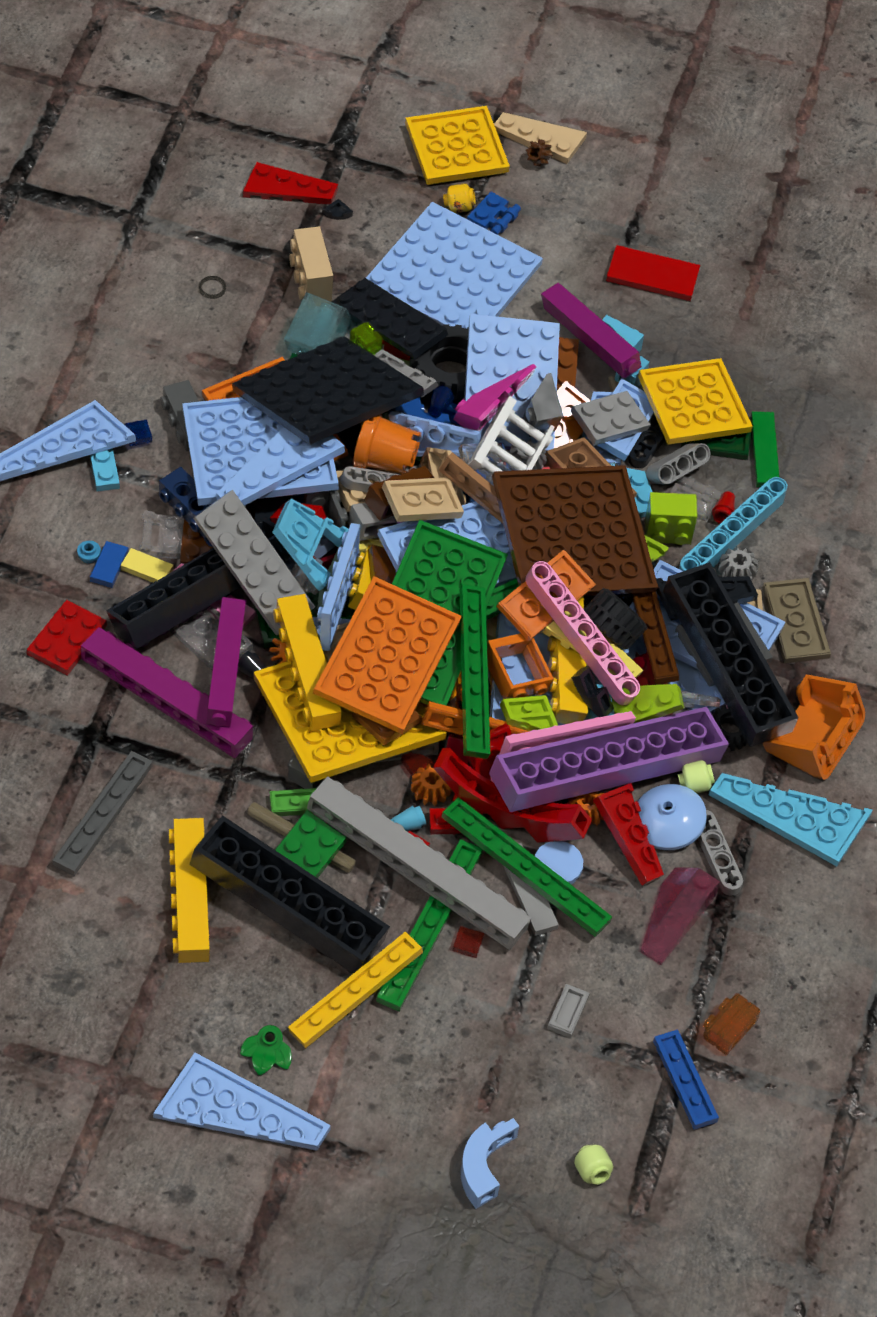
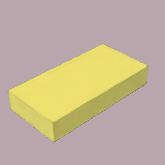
(145, 566)

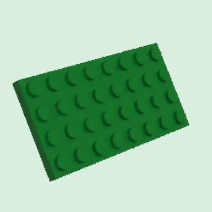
(435, 570)

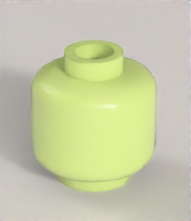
(697, 776)
(593, 1164)

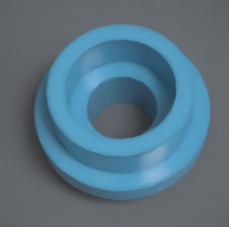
(88, 556)

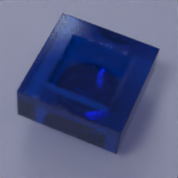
(141, 431)

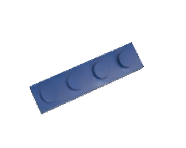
(685, 1079)

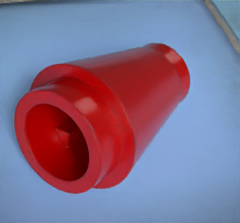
(724, 507)

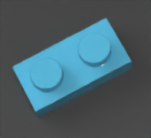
(105, 470)

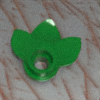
(266, 1053)

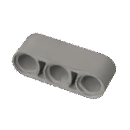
(669, 466)

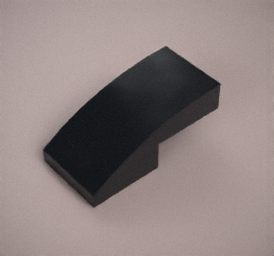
(596, 698)

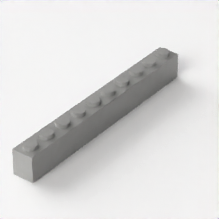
(419, 863)

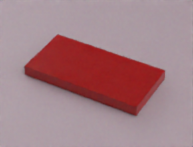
(653, 273)

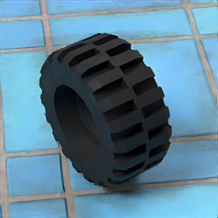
(448, 349)

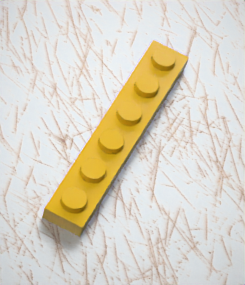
(355, 989)

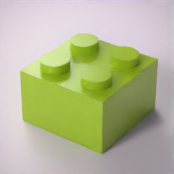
(671, 517)

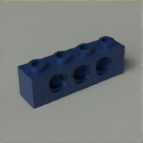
(180, 493)

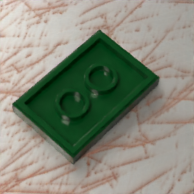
(728, 446)

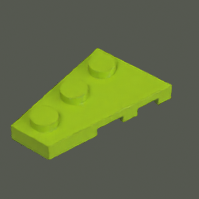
(652, 702)

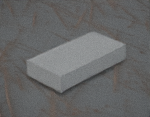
(568, 1011)

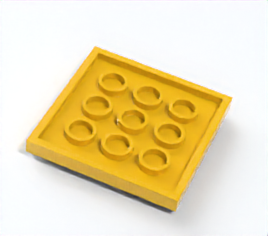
(457, 145)
(694, 401)

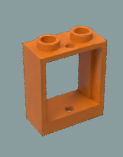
(511, 646)

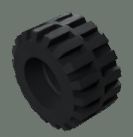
(615, 618)

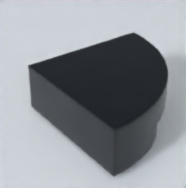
(337, 210)

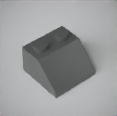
(544, 406)

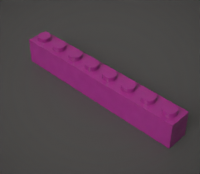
(163, 690)

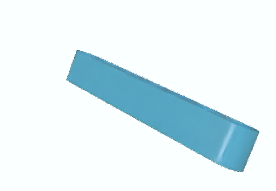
(737, 525)

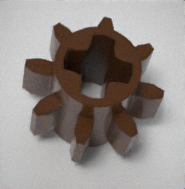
(539, 152)

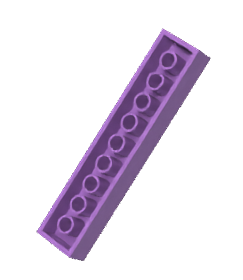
(607, 758)

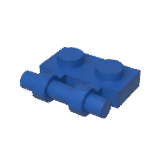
(490, 209)

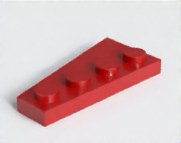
(277, 182)
(625, 824)

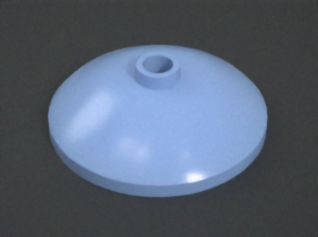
(672, 827)

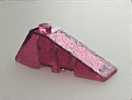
(677, 908)

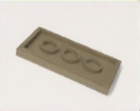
(803, 631)

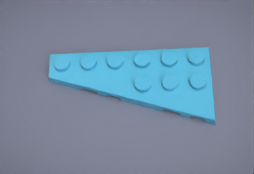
(802, 818)

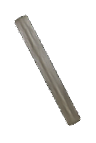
(284, 827)

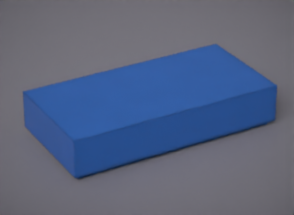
(109, 564)

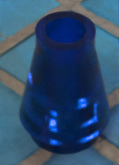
(440, 400)

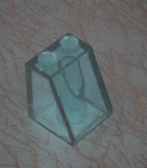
(316, 324)

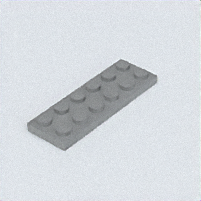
(248, 555)

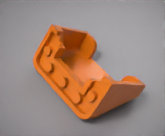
(826, 726)

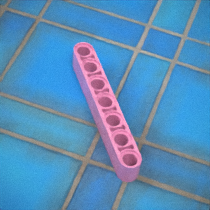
(583, 644)

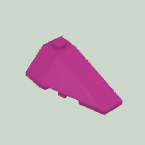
(483, 405)

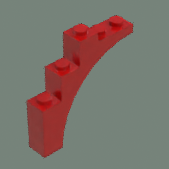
(543, 822)

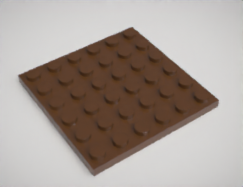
(577, 511)

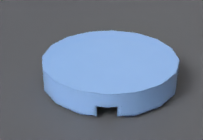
(562, 859)

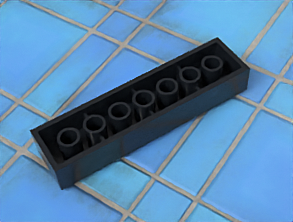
(180, 595)
(730, 654)
(289, 895)

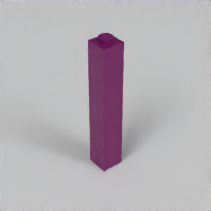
(591, 330)
(226, 662)

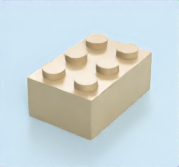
(311, 263)

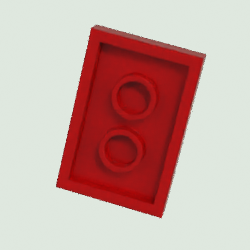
(63, 635)

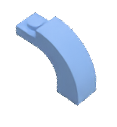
(475, 1175)

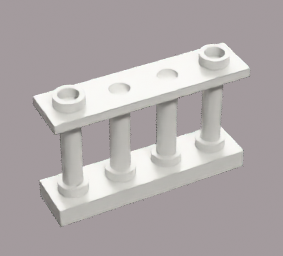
(498, 429)

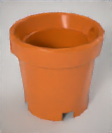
(385, 446)

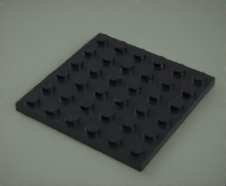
(327, 389)

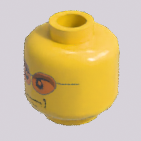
(459, 198)

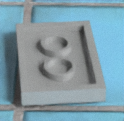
(610, 418)

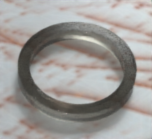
(215, 295)

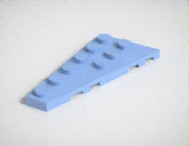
(225, 1102)

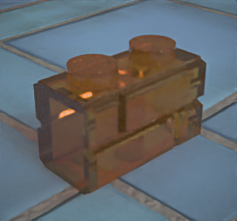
(731, 1023)

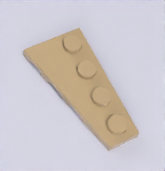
(524, 130)

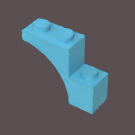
(634, 338)

